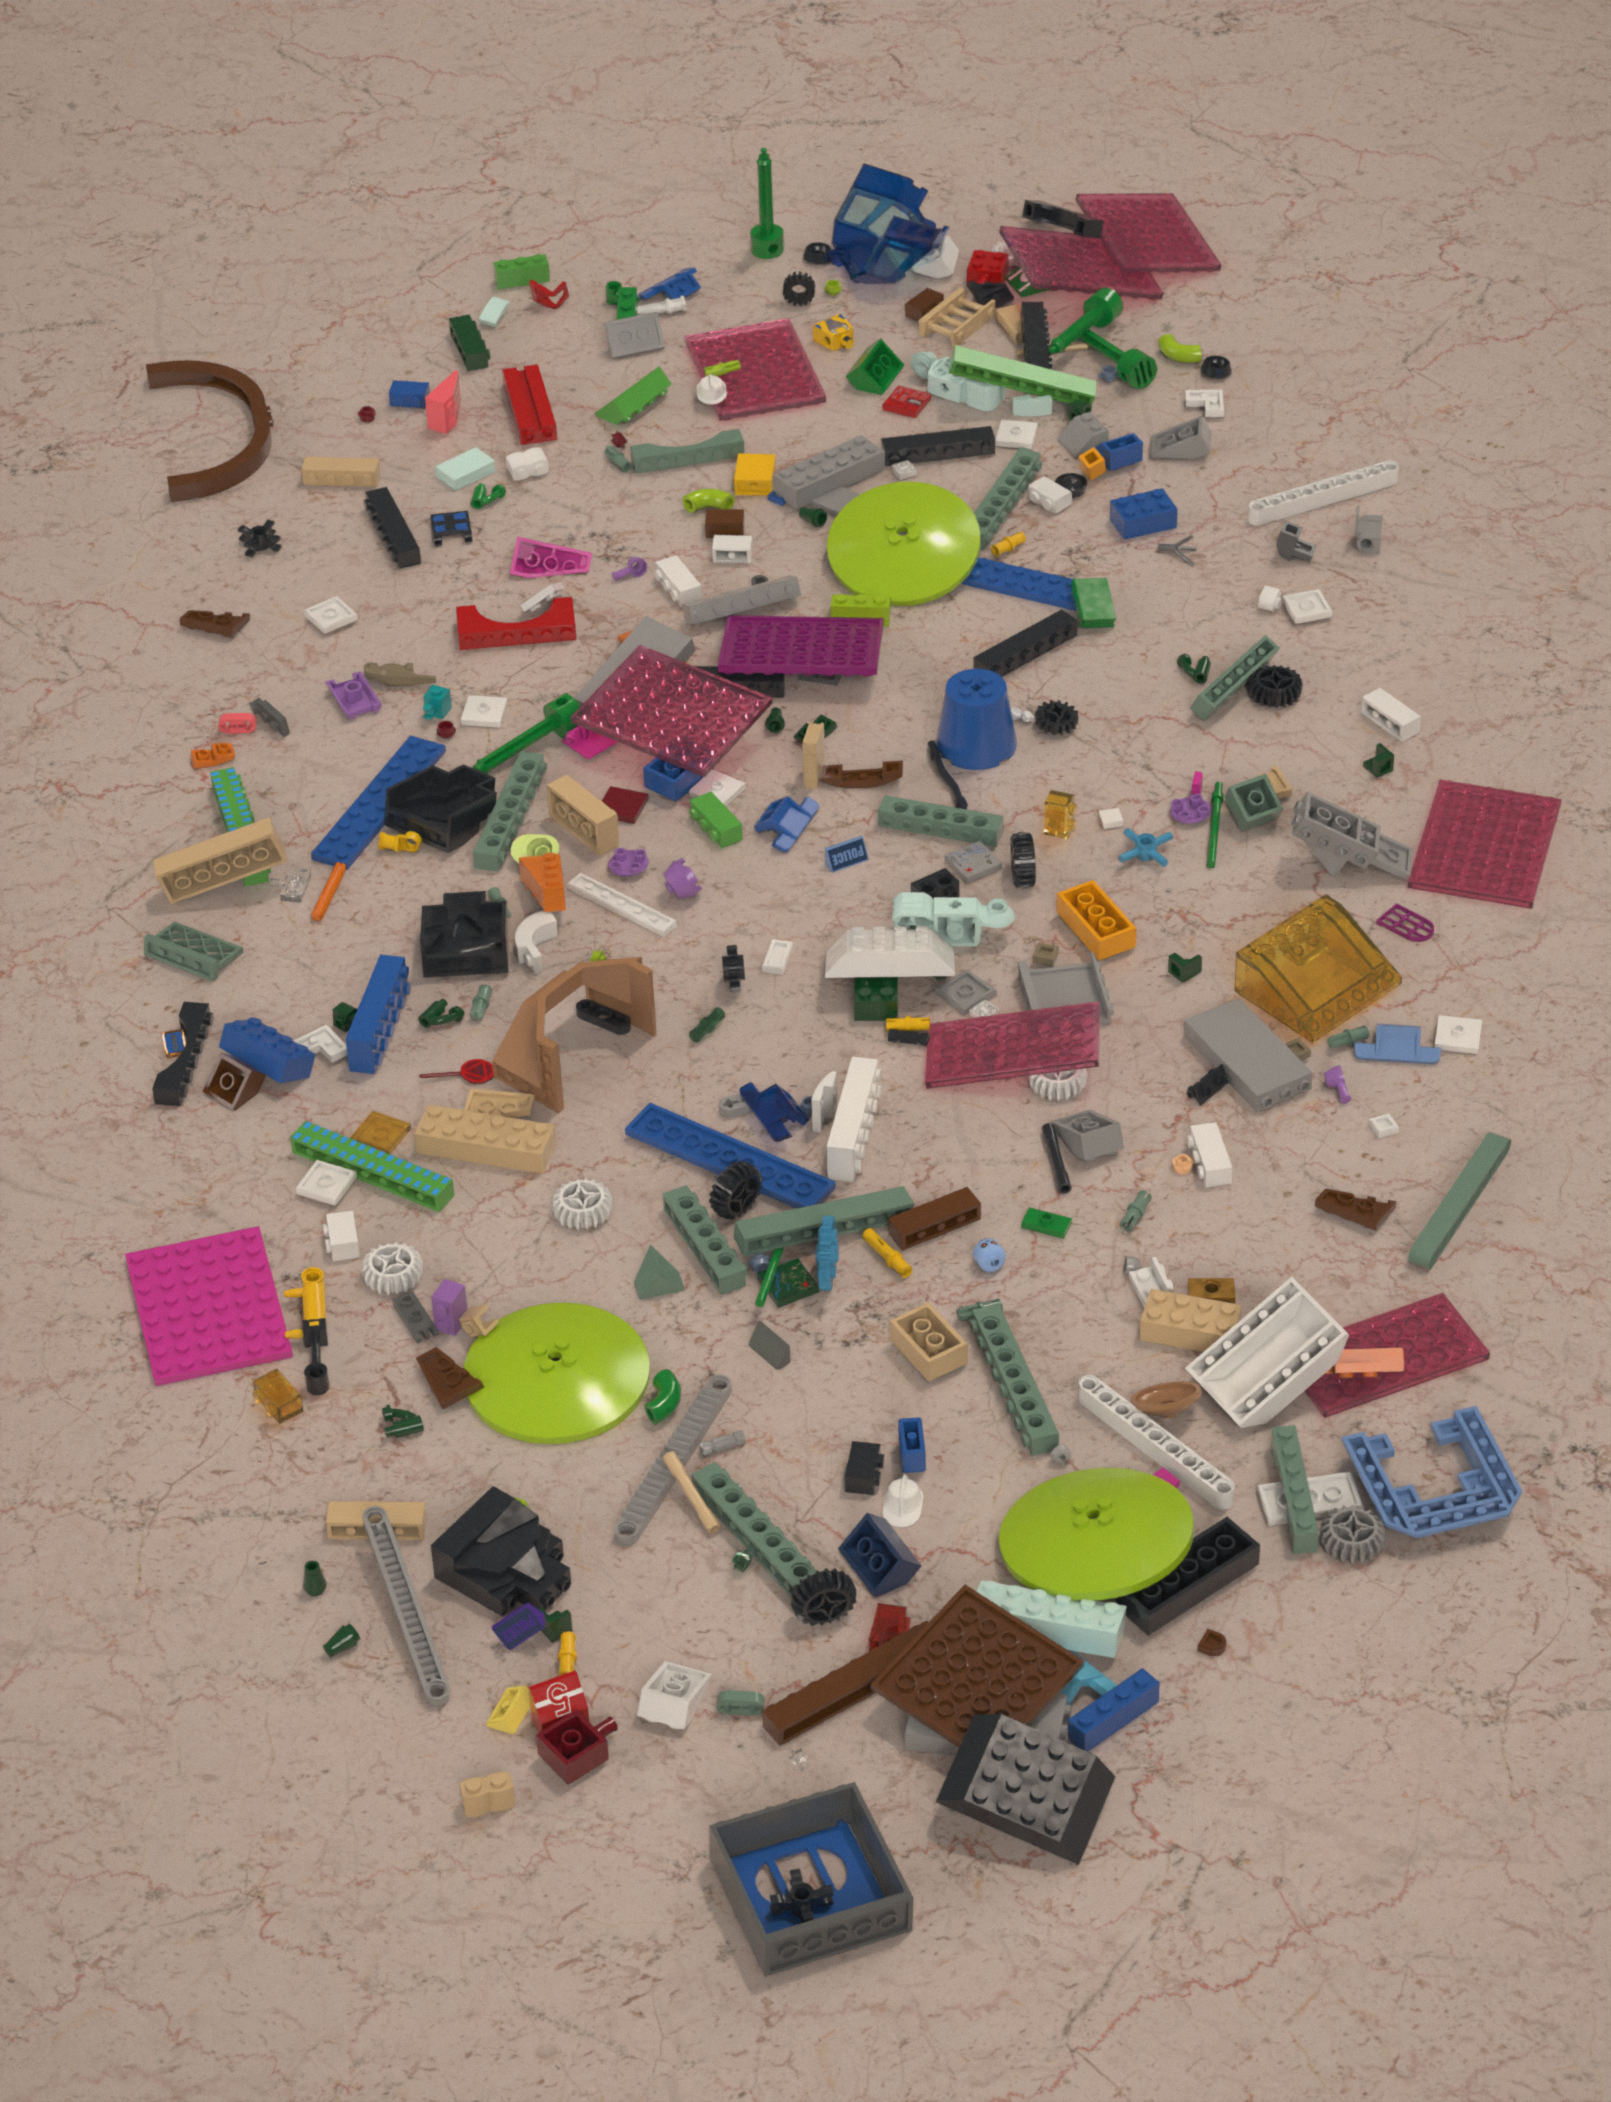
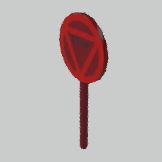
(473, 1071)

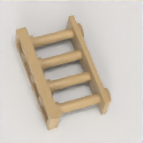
(952, 306)

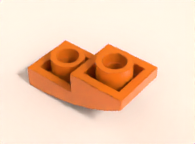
(219, 754)

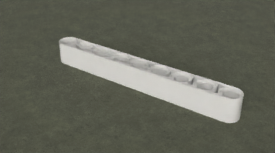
(1323, 493)
(1156, 1442)

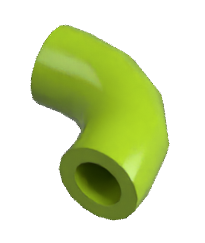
(1178, 351)
(708, 498)

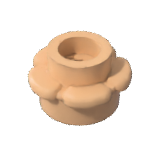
(1182, 1164)

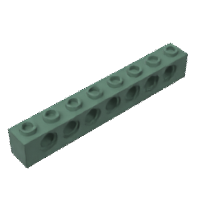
(1006, 493)
(509, 811)
(1014, 1379)
(752, 1527)

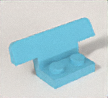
(1087, 1677)

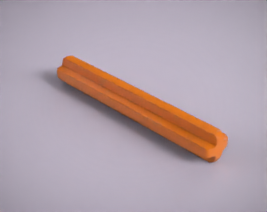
(328, 891)

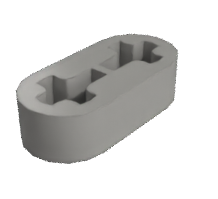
(737, 1107)

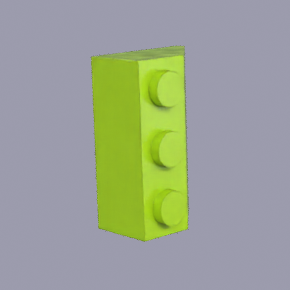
(862, 606)

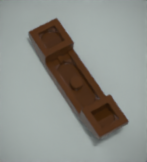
(862, 778)

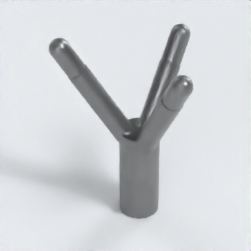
(1176, 547)

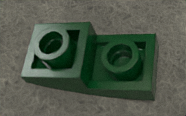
(829, 727)

